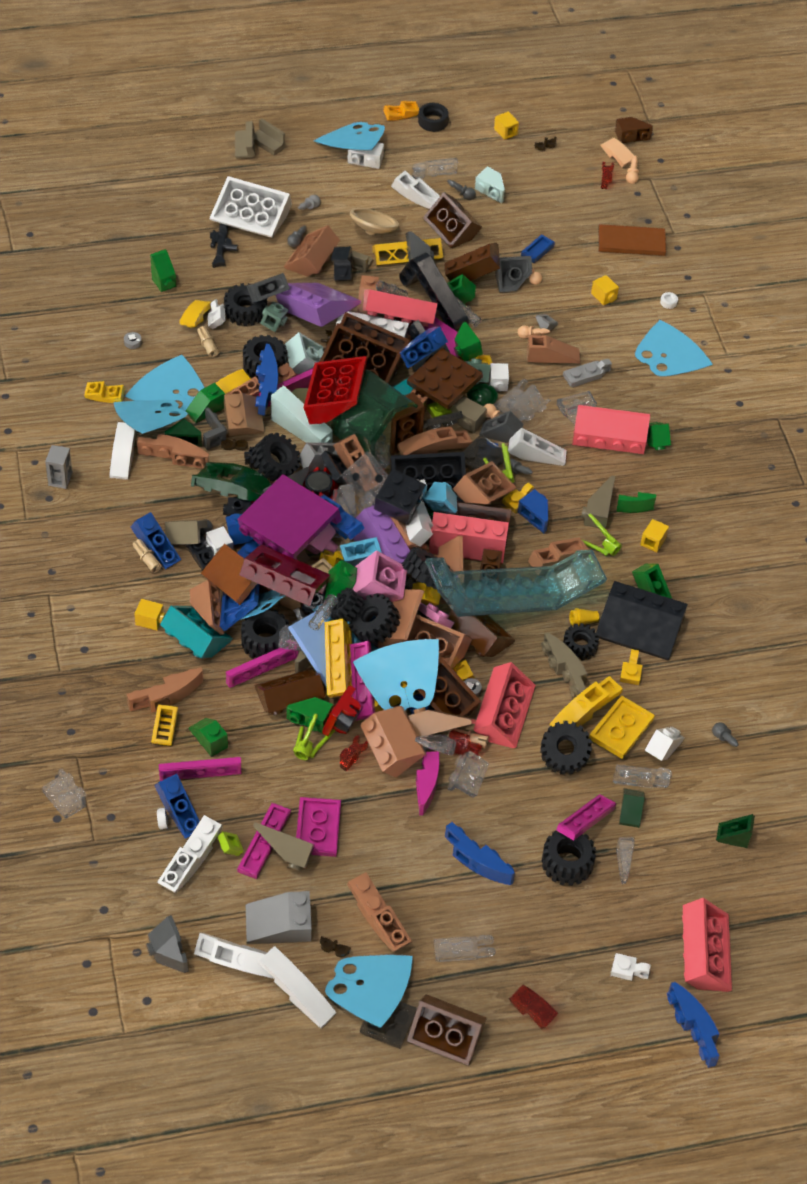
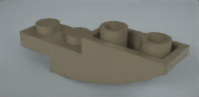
(565, 662)

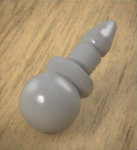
(310, 203)

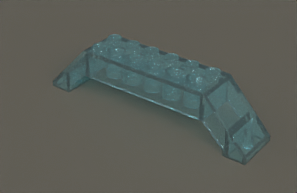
(516, 588)

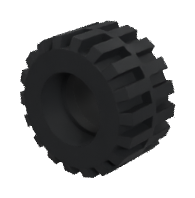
(252, 352)
(265, 622)
(564, 870)

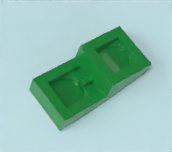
(641, 503)

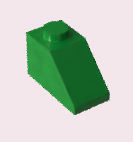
(162, 270)
(463, 288)
(467, 343)
(210, 397)
(658, 435)
(342, 577)
(650, 578)
(210, 735)

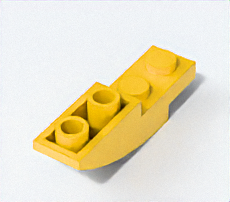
(588, 702)

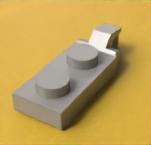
(587, 372)

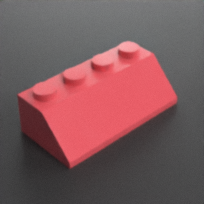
(399, 306)
(611, 429)
(476, 534)
(505, 705)
(706, 946)

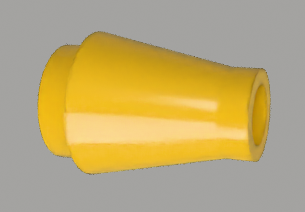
(583, 616)

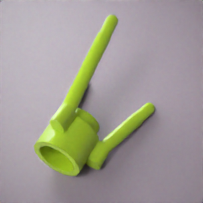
(508, 472)
(610, 544)
(304, 749)

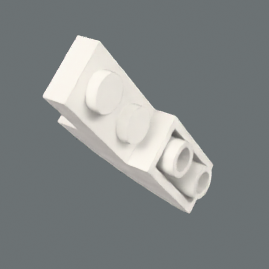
(191, 856)
(230, 954)

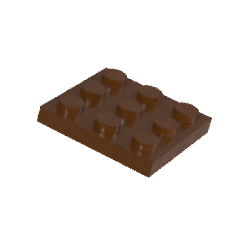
(445, 378)

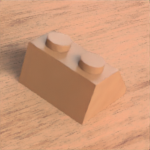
(242, 415)

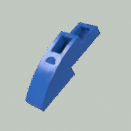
(267, 377)
(348, 526)
(481, 861)
(693, 1016)

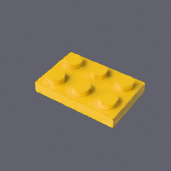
(621, 727)

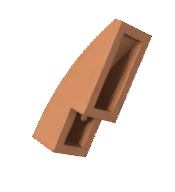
(556, 552)

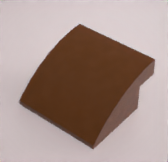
(361, 338)

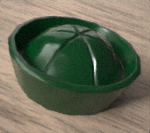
(483, 394)

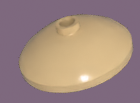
(373, 221)

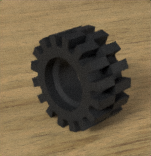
(347, 606)
(581, 633)

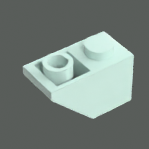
(491, 184)

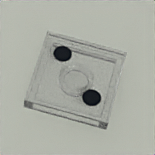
(365, 475)

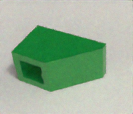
(303, 712)

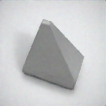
(546, 321)

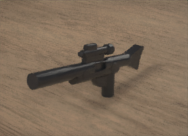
(223, 244)

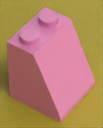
(380, 576)

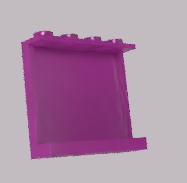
(287, 517)

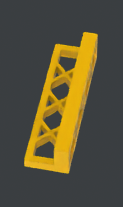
(402, 246)
(338, 657)

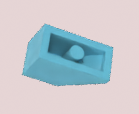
(441, 498)

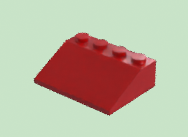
(333, 388)

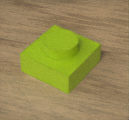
(437, 410)
(230, 843)

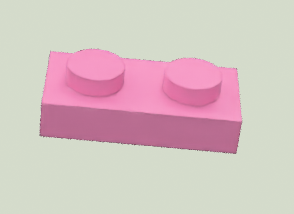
(438, 616)

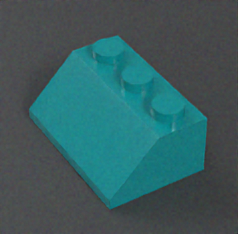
(193, 631)

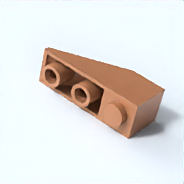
(549, 350)

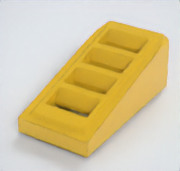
(165, 710)

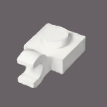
(217, 315)
(626, 967)

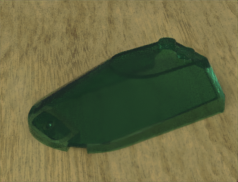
(372, 413)

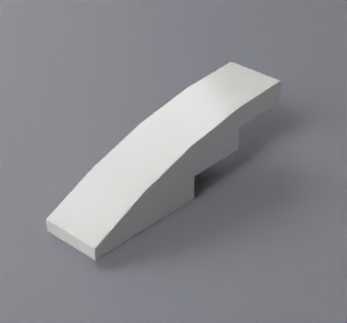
(298, 987)

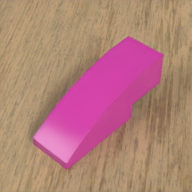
(427, 780)

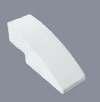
(415, 190)
(122, 451)
(419, 526)

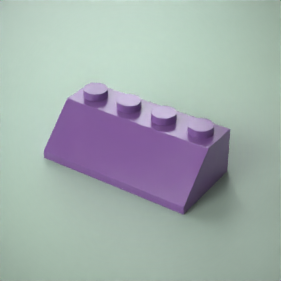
(388, 536)

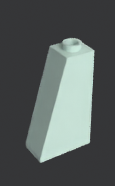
(290, 414)

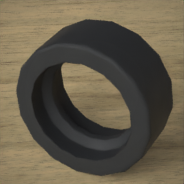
(433, 109)

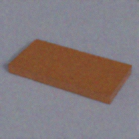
(631, 240)
(224, 573)

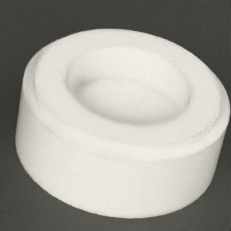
(669, 300)
(162, 818)

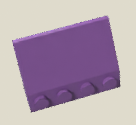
(316, 302)

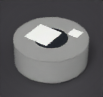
(132, 340)
(474, 685)

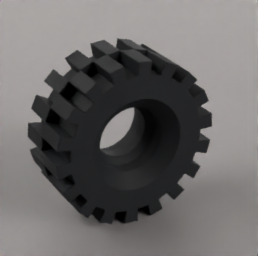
(236, 313)
(282, 450)
(417, 567)
(381, 626)
(563, 762)

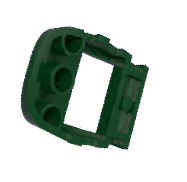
(245, 483)

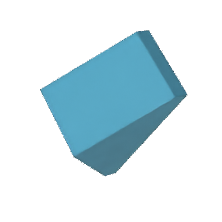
(358, 551)

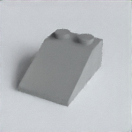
(279, 919)

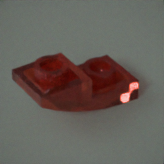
(537, 1008)

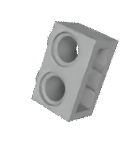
(58, 466)

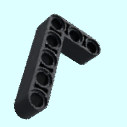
(426, 272)

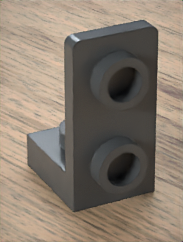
(213, 437)

